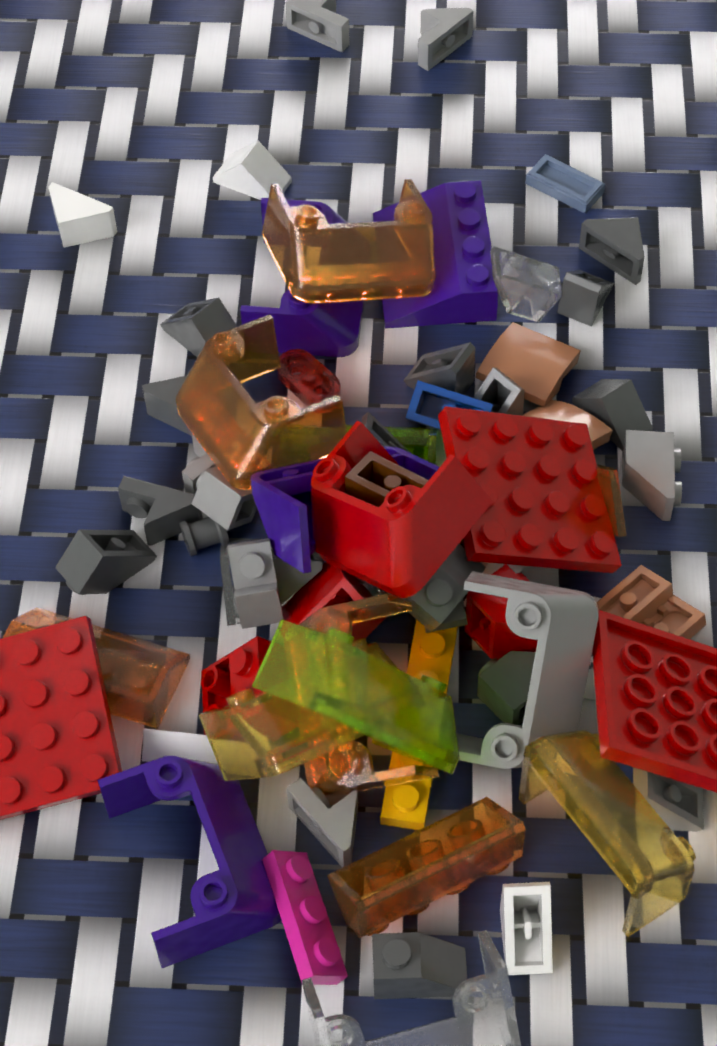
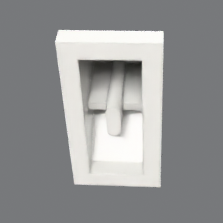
(252, 172)
(81, 217)
(527, 928)

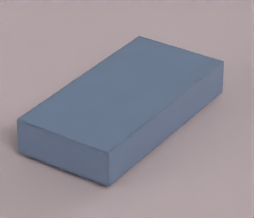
(565, 183)

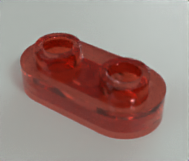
(313, 380)

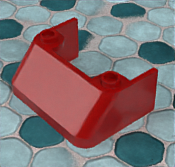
(404, 537)

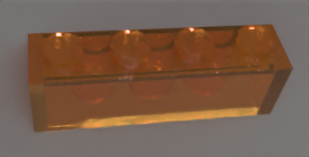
(135, 672)
(427, 866)

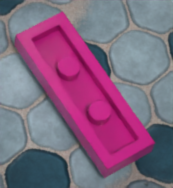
(304, 917)

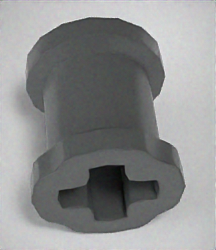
(202, 534)

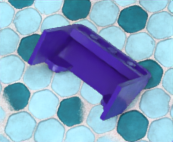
(318, 328)
(286, 505)
(227, 901)

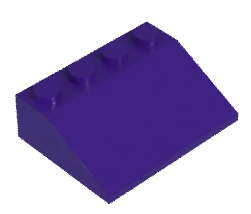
(463, 265)

